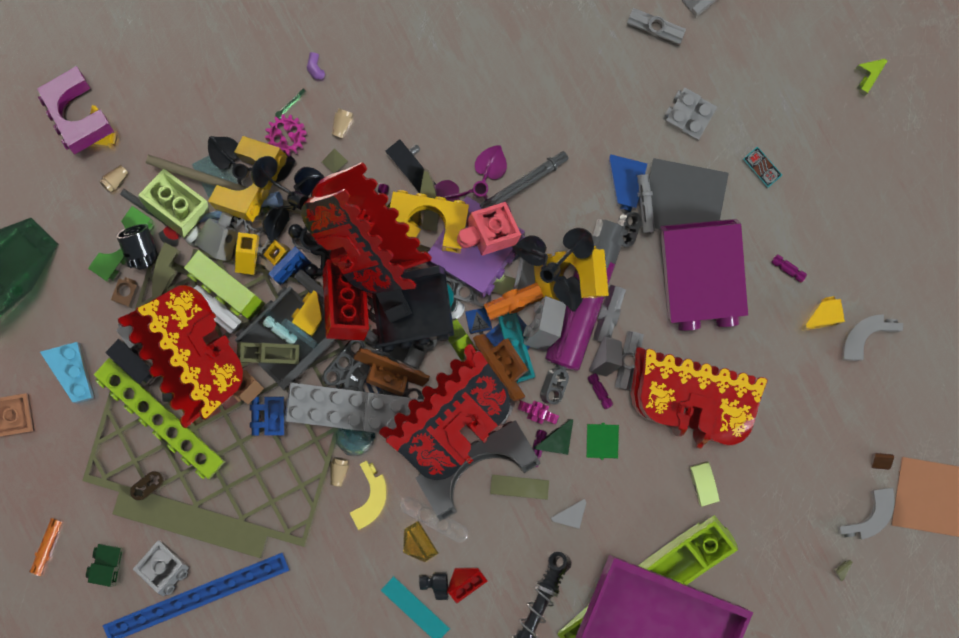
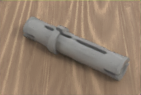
(646, 203)

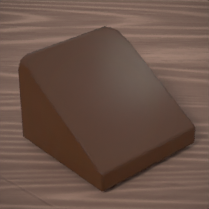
(882, 461)

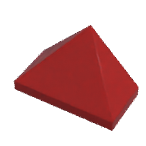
(464, 582)

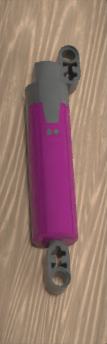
(579, 325)

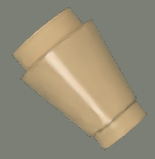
(341, 122)
(113, 179)
(338, 470)

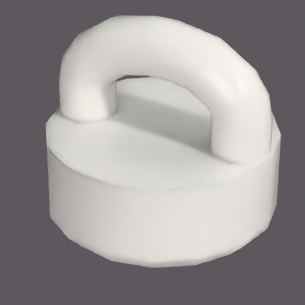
(192, 235)
(457, 309)

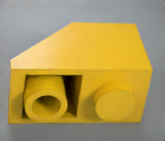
(246, 253)
(310, 315)

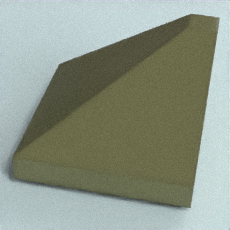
(334, 161)
(842, 570)

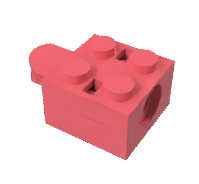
(490, 229)

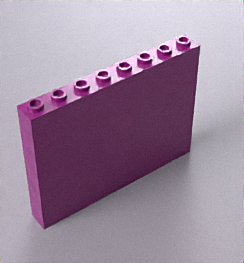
(649, 605)

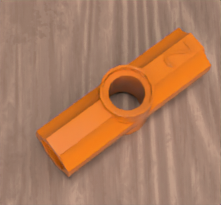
(513, 301)

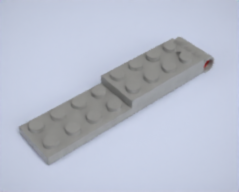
(343, 407)

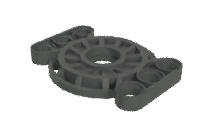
(356, 372)

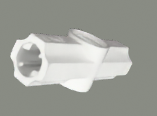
(224, 317)

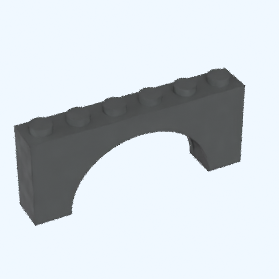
(505, 443)

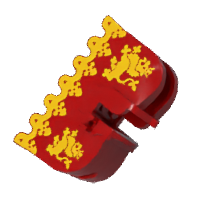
(172, 337)
(716, 401)

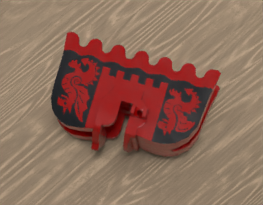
(362, 231)
(431, 431)

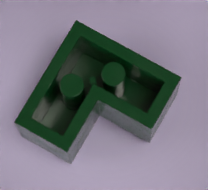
(106, 565)

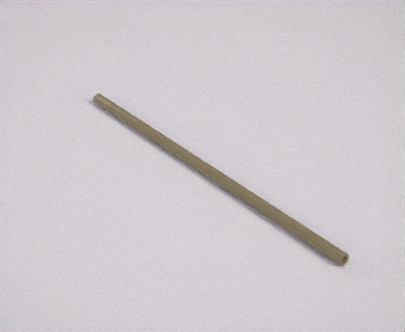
(213, 180)

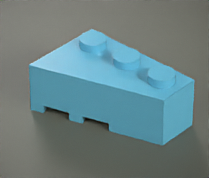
(71, 371)

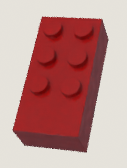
(344, 306)

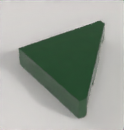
(558, 440)

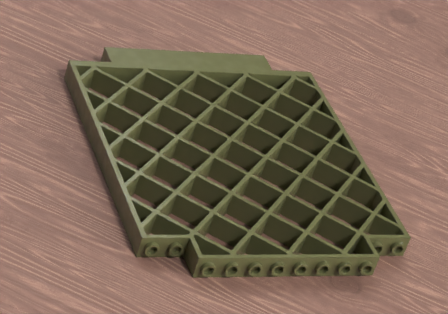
(192, 519)

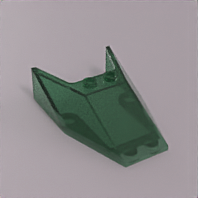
(23, 256)

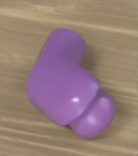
(313, 68)

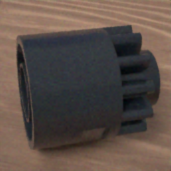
(137, 246)

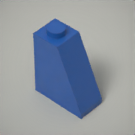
(625, 180)

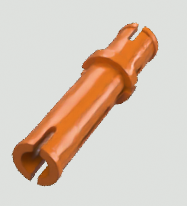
(45, 547)

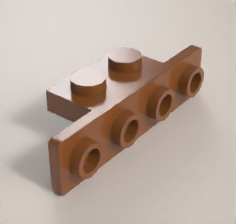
(504, 362)
(389, 374)

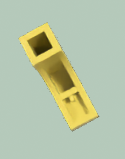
(378, 494)

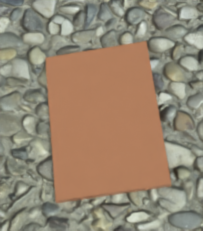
(927, 497)

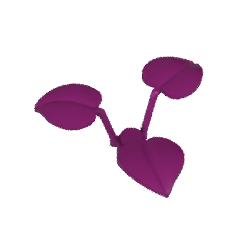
(488, 163)

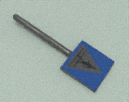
(478, 321)

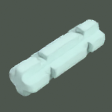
(279, 330)

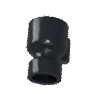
(438, 582)

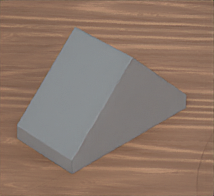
(607, 357)
(571, 516)

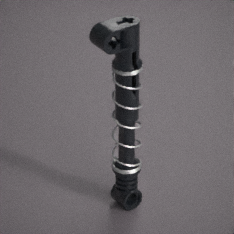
(547, 589)

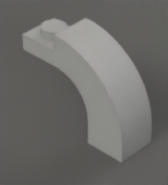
(854, 341)
(880, 516)

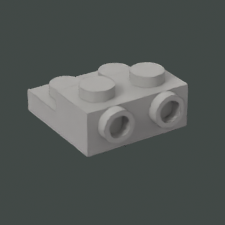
(690, 113)
(161, 569)

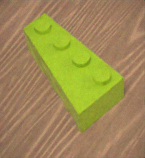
(224, 285)

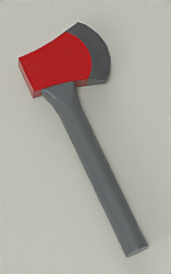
(167, 234)

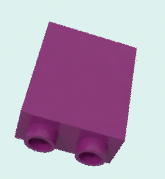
(704, 273)

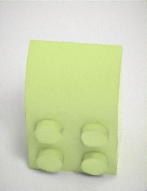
(174, 203)

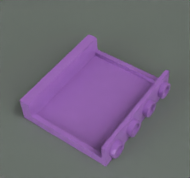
(470, 266)

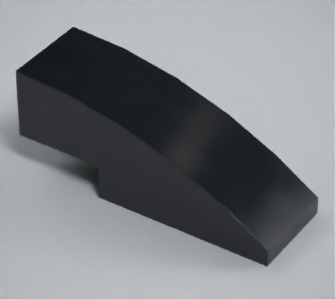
(406, 164)

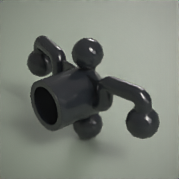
(296, 231)

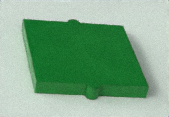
(602, 441)

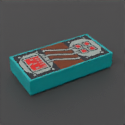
(762, 167)

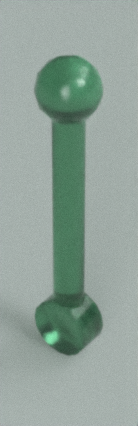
(278, 114)

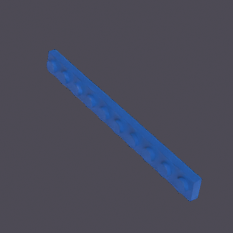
(197, 597)

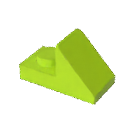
(873, 70)
(460, 340)

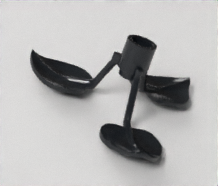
(222, 155)
(305, 181)
(533, 251)

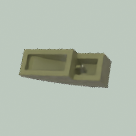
(430, 219)
(163, 273)
(268, 353)
(519, 487)

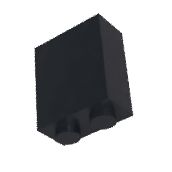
(131, 362)

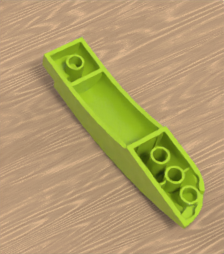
(681, 559)

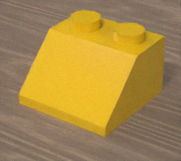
(825, 314)

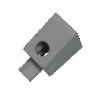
(218, 237)

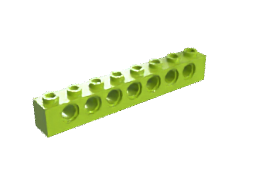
(111, 369)

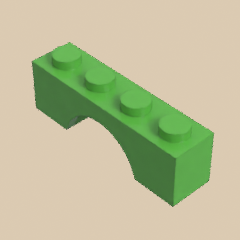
(108, 264)

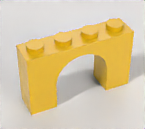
(247, 202)
(452, 213)
(590, 270)

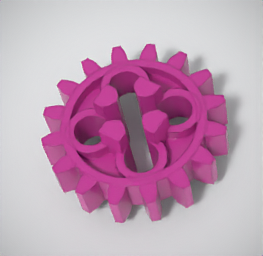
(288, 124)
(538, 412)

